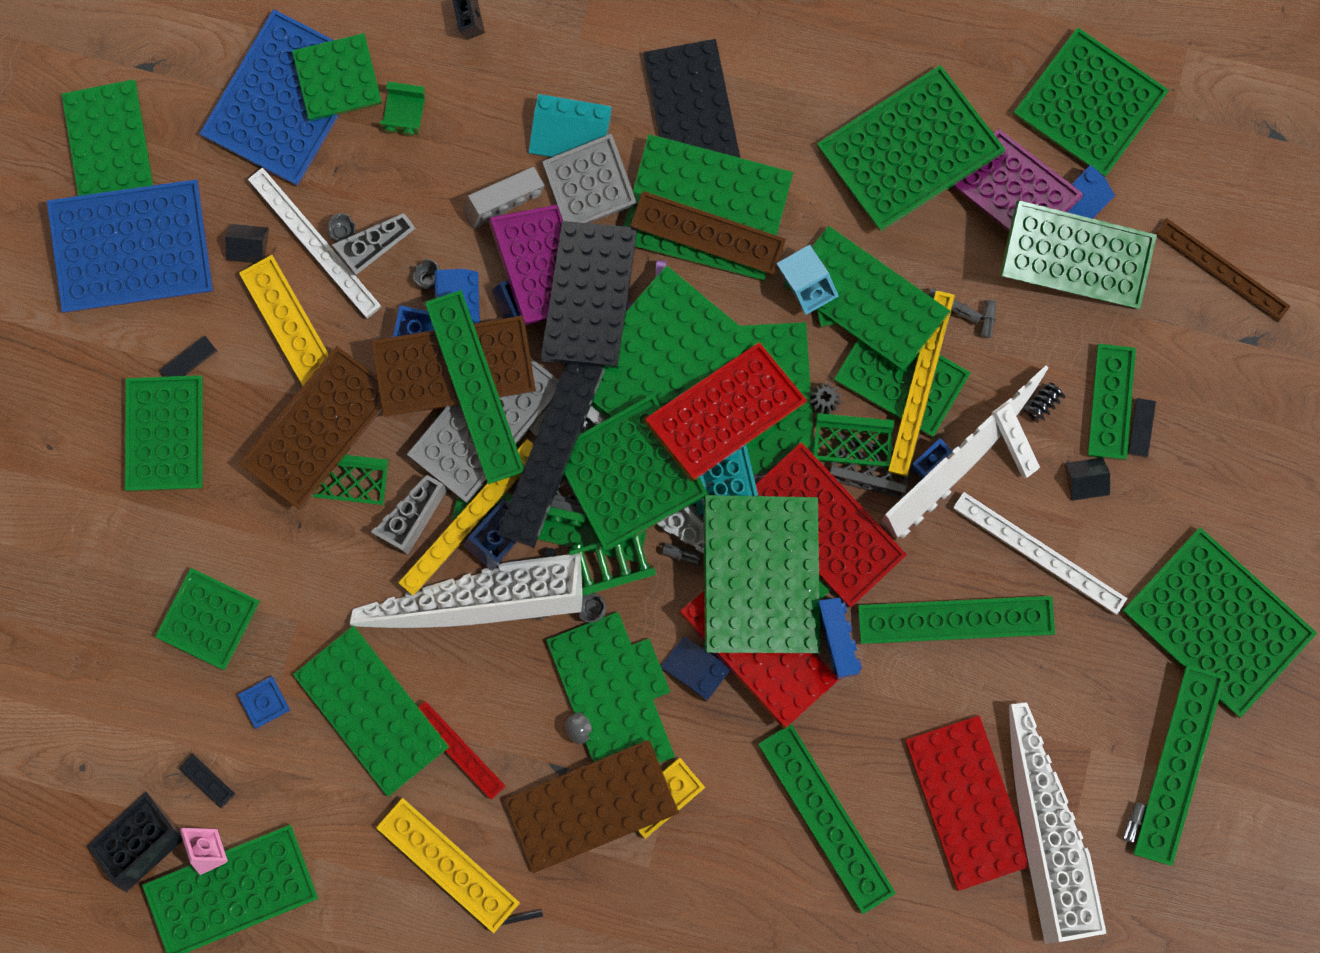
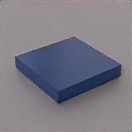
(264, 702)

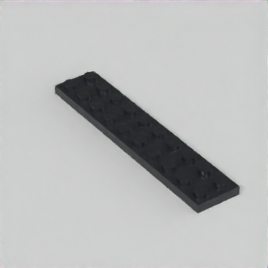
(550, 453)

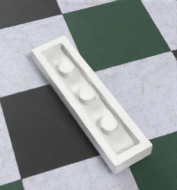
(1016, 440)

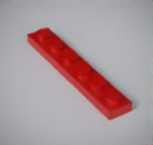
(464, 755)

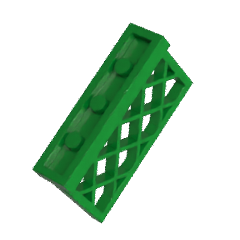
(859, 425)
(359, 462)

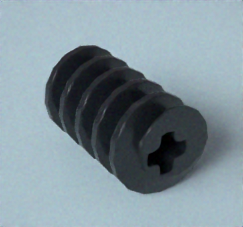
(1044, 401)

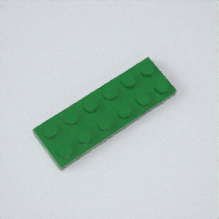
(1111, 402)

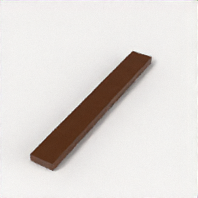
(1222, 270)

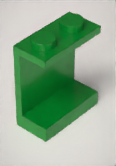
(403, 108)

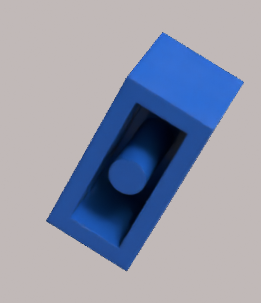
(931, 458)

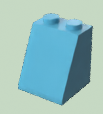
(808, 279)

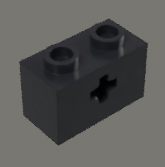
(468, 18)

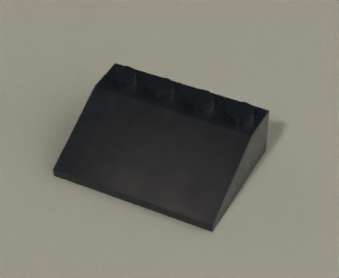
(135, 842)

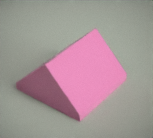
(203, 848)

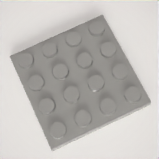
(590, 181)

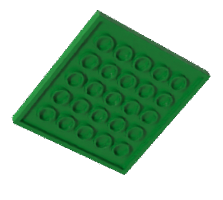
(1091, 102)
(628, 476)

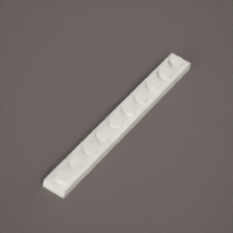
(315, 243)
(1040, 553)

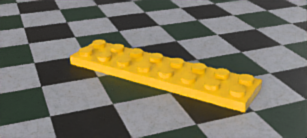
(285, 317)
(448, 865)

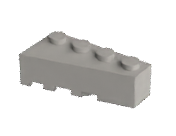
(503, 197)
(370, 244)
(411, 515)

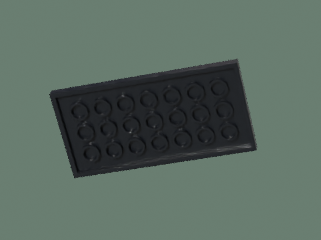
(691, 96)
(589, 294)

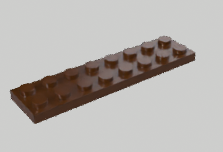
(708, 233)

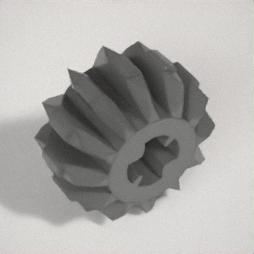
(829, 393)

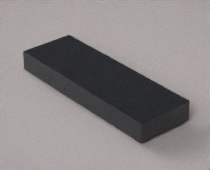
(189, 358)
(1142, 427)
(207, 781)

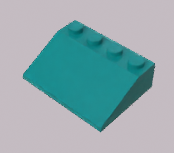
(566, 124)
(729, 478)

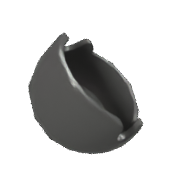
(341, 227)
(425, 274)
(592, 608)
(577, 728)

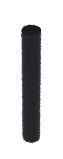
(522, 917)

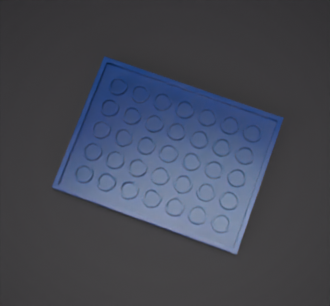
(264, 105)
(130, 246)

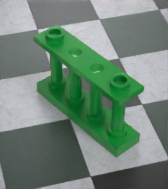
(607, 580)

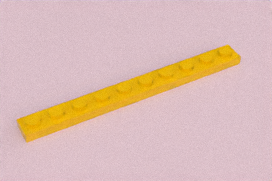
(919, 394)
(460, 528)

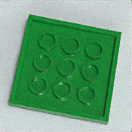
(337, 77)
(208, 619)

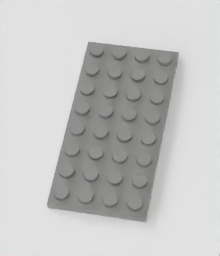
(448, 446)

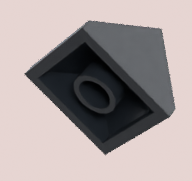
(246, 243)
(1088, 479)

